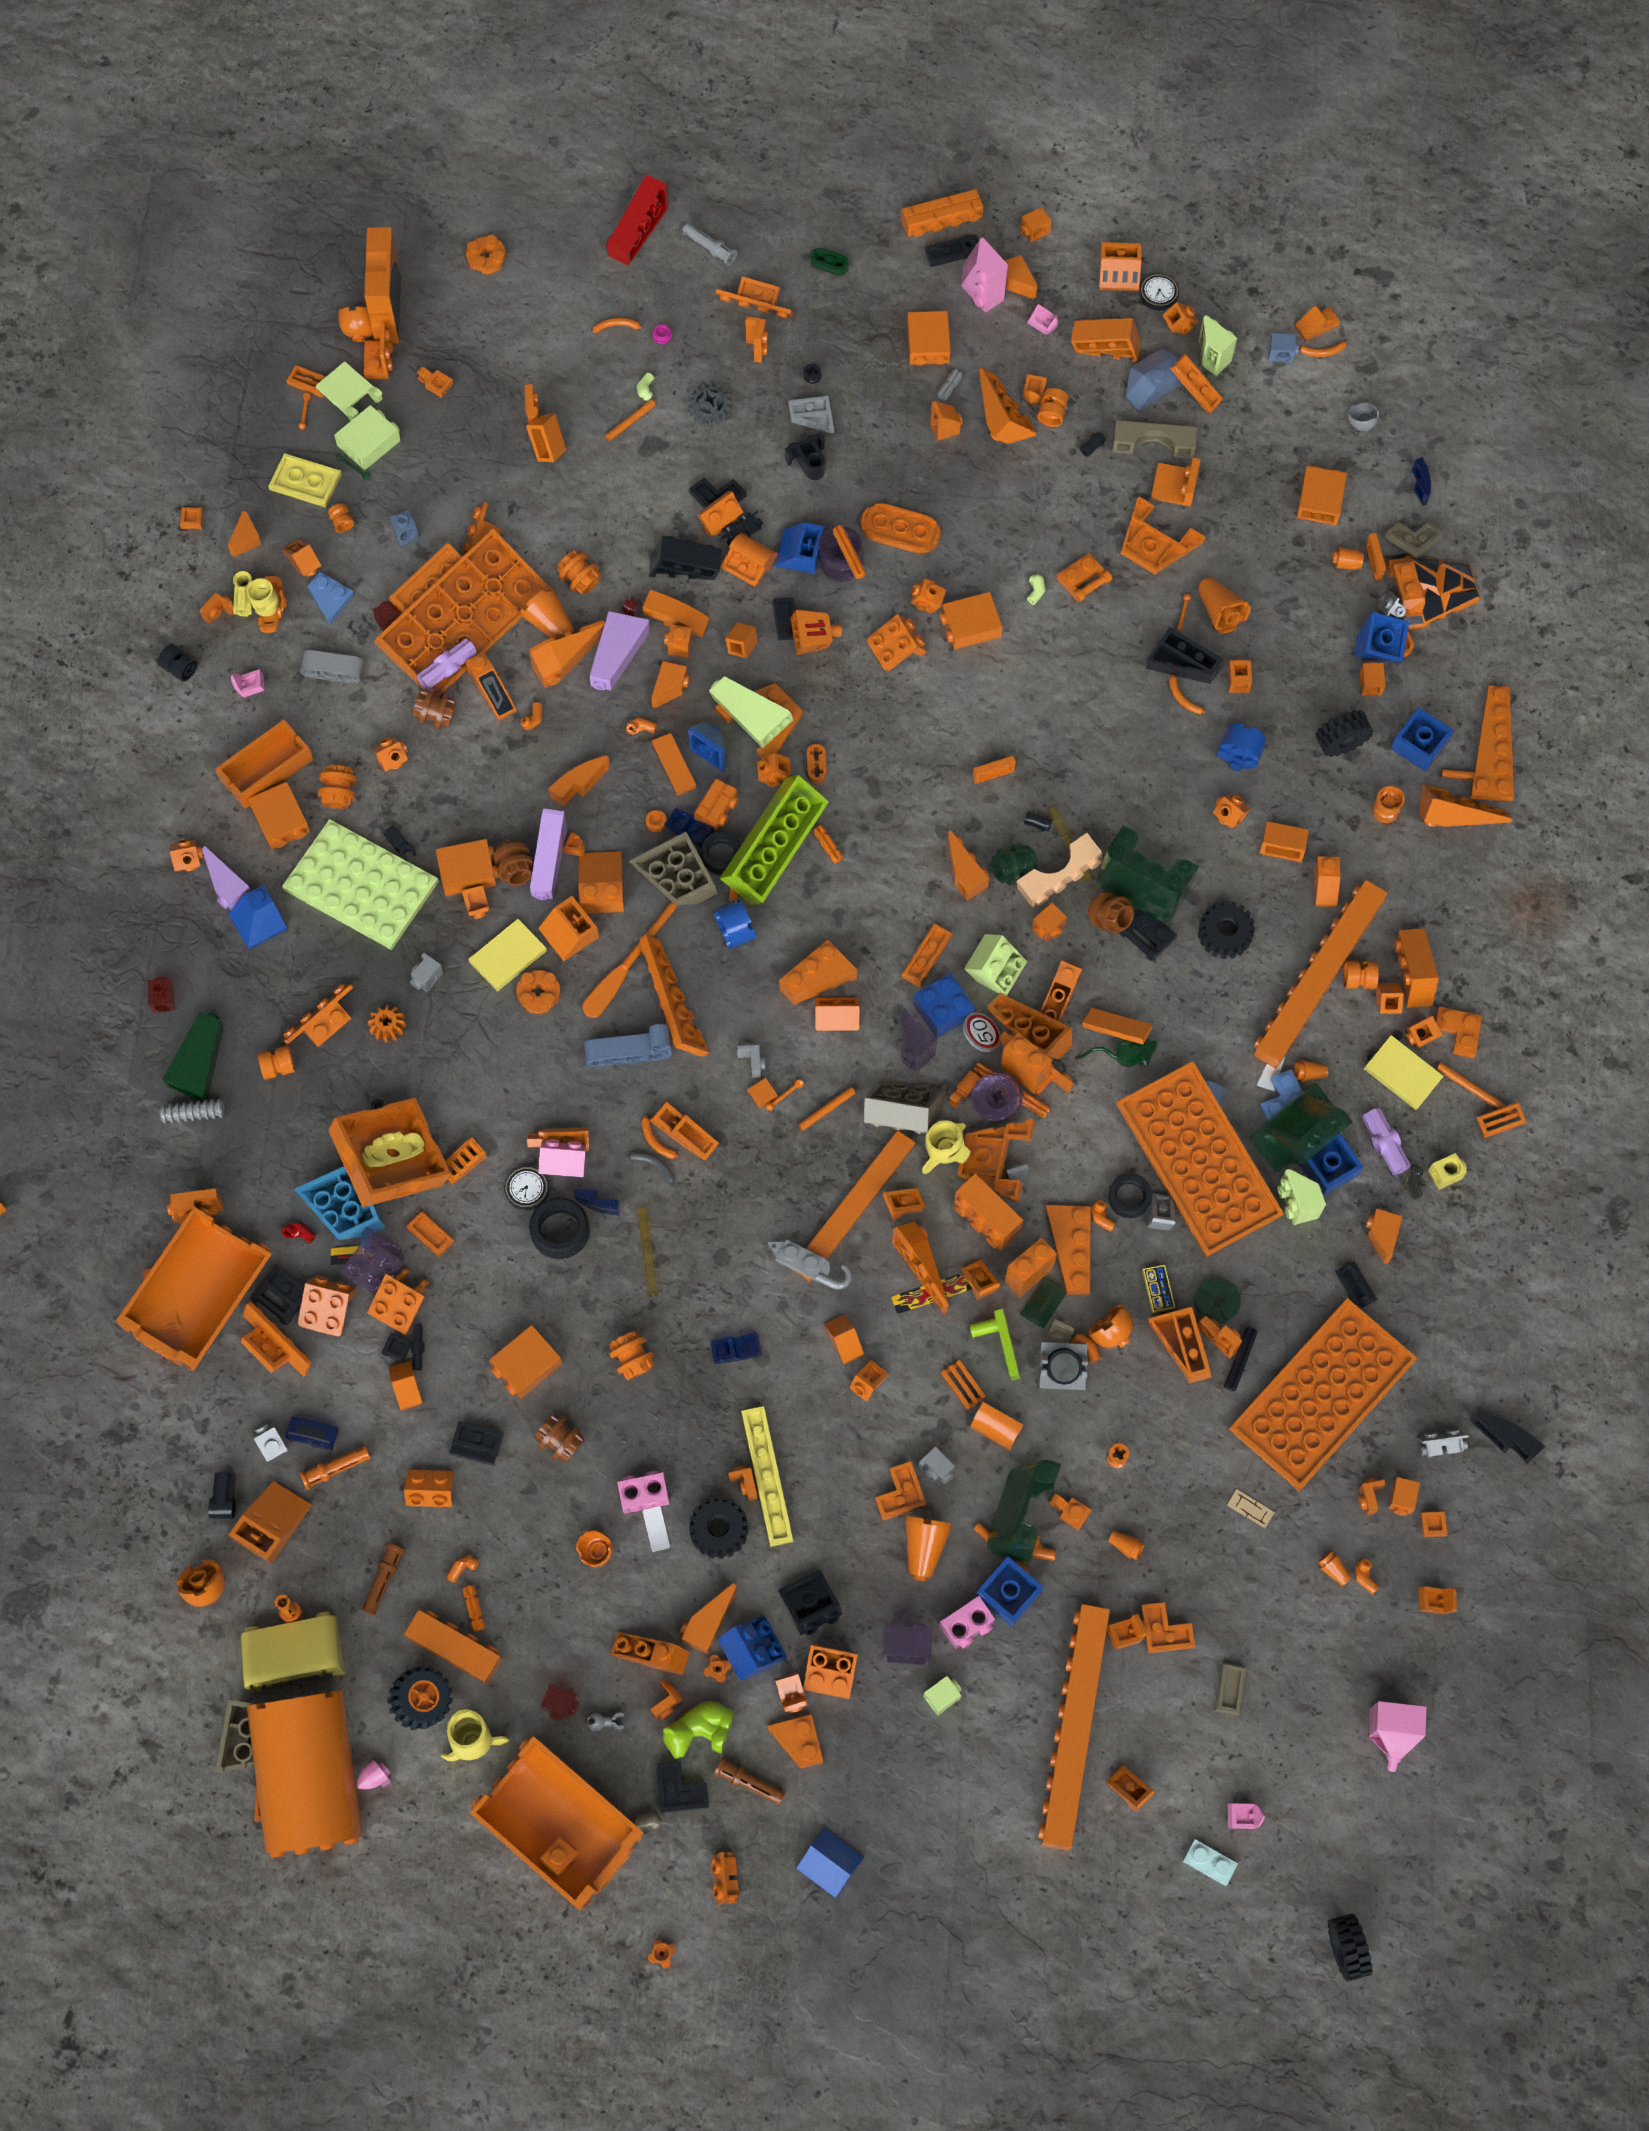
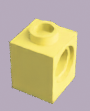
(1443, 1178)

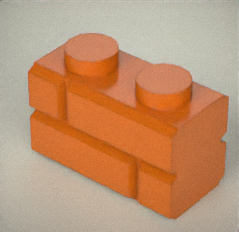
(717, 804)

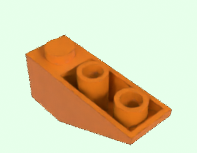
(967, 874)
(1062, 989)
(650, 1653)

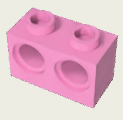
(644, 1499)
(963, 1618)

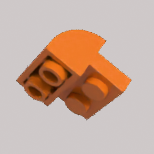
(748, 559)
(830, 1671)

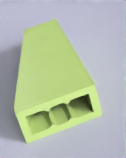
(753, 712)

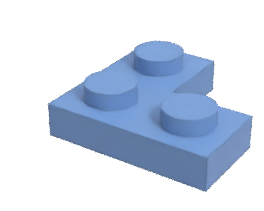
(1286, 1089)

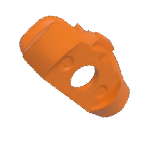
(270, 623)

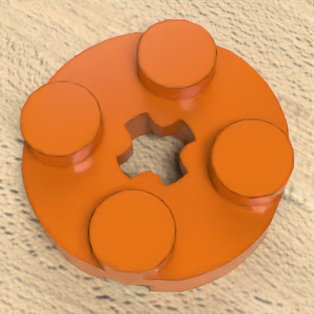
(483, 245)
(546, 1000)

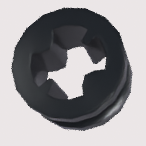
(808, 370)

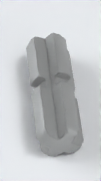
(947, 388)

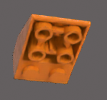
(270, 1522)

